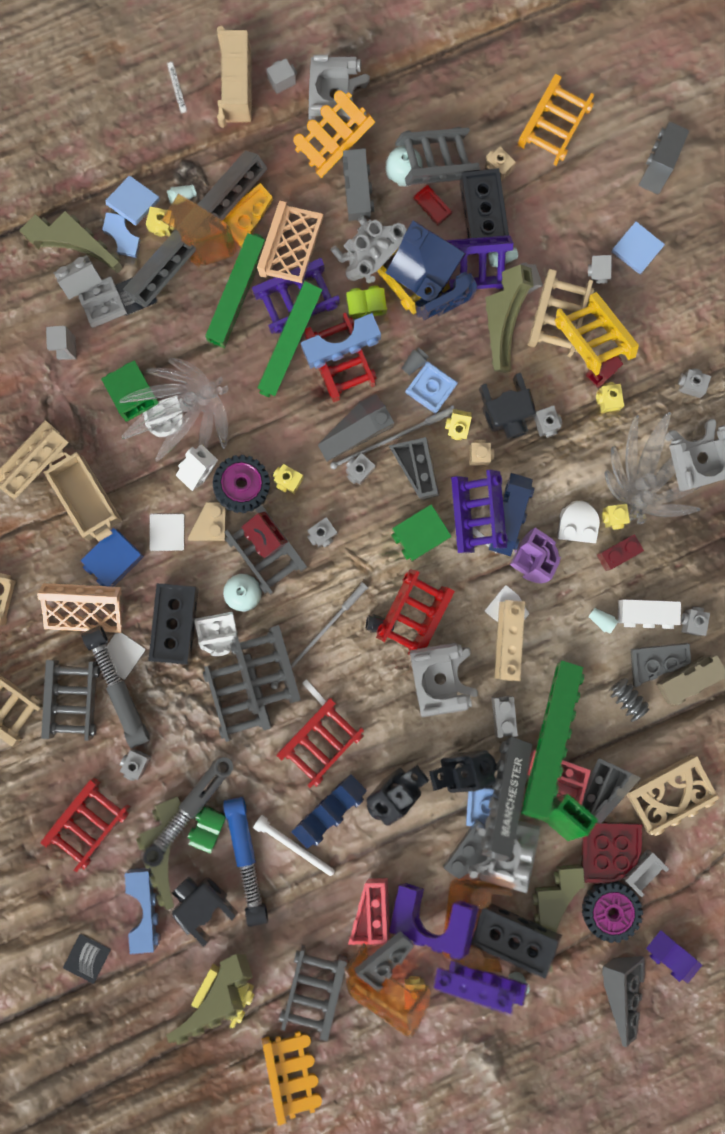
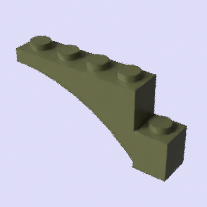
(68, 234)
(502, 313)
(163, 813)
(554, 900)
(221, 1002)

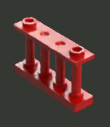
(328, 372)
(433, 613)
(302, 738)
(79, 806)

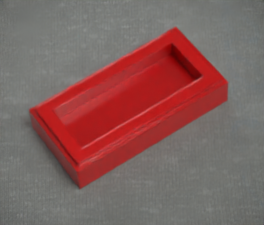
(432, 205)

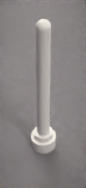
(263, 825)

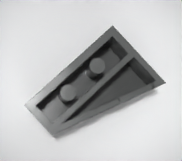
(357, 185)
(607, 788)

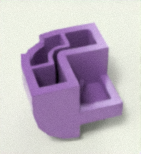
(536, 557)

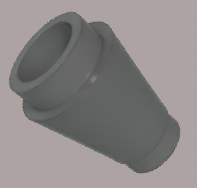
(415, 361)

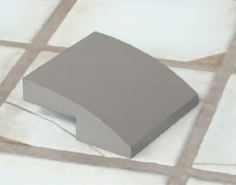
(102, 303)

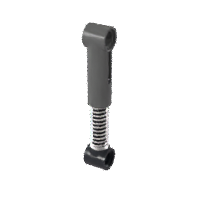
(134, 730)
(188, 809)

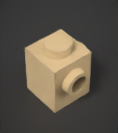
(500, 160)
(480, 453)

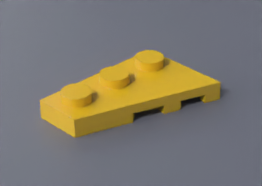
(248, 213)

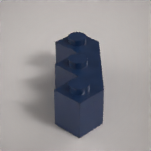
(515, 501)
(329, 811)

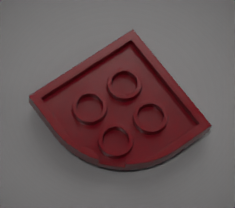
(610, 851)

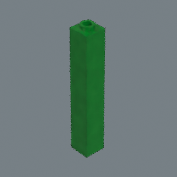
(235, 290)
(289, 339)

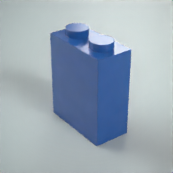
(111, 559)

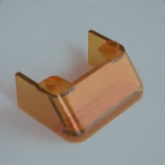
(202, 229)
(480, 895)
(393, 1003)

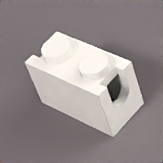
(196, 467)

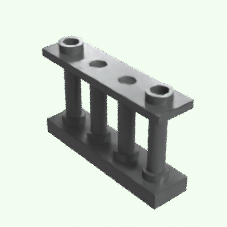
(433, 172)
(295, 564)
(284, 674)
(51, 708)
(262, 720)
(327, 1006)

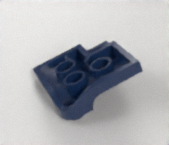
(424, 261)
(462, 292)

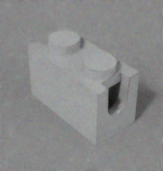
(77, 276)
(504, 716)

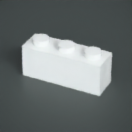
(649, 613)

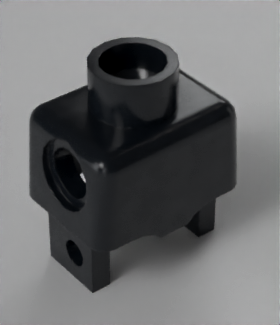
(510, 409)
(474, 774)
(387, 803)
(197, 906)

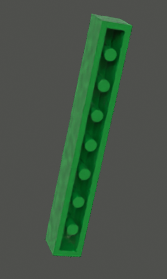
(552, 741)

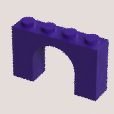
(407, 920)

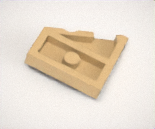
(210, 524)

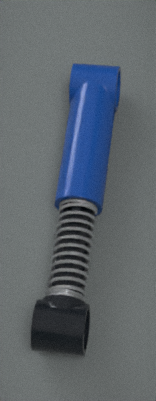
(236, 814)

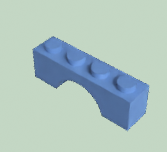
(320, 351)
(144, 936)

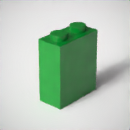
(124, 382)
(420, 533)
(570, 818)

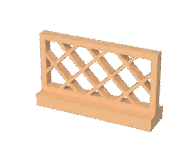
(274, 242)
(80, 595)

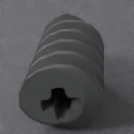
(629, 699)

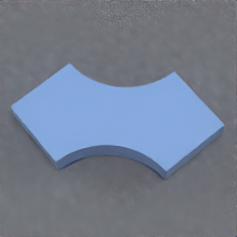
(126, 242)

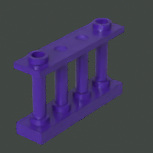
(483, 246)
(264, 290)
(462, 512)
(481, 987)

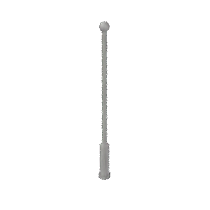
(428, 421)
(346, 605)

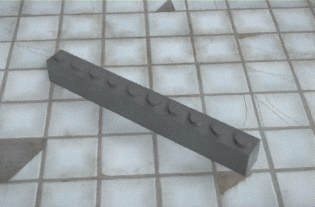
(174, 251)

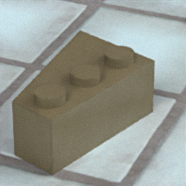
(692, 679)

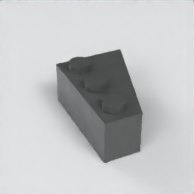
(664, 157)
(418, 466)

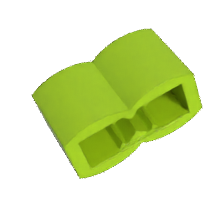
(366, 302)

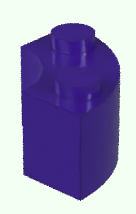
(678, 960)

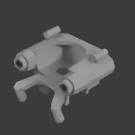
(330, 74)
(370, 248)
(684, 456)
(440, 698)
(513, 873)

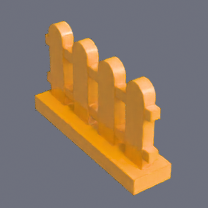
(349, 136)
(292, 1085)

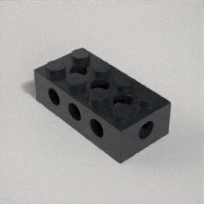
(491, 201)
(161, 629)
(506, 948)

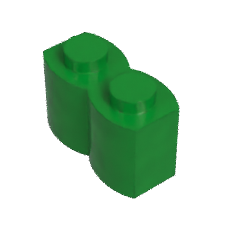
(207, 829)

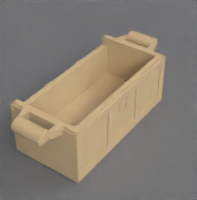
(235, 77)
(82, 496)

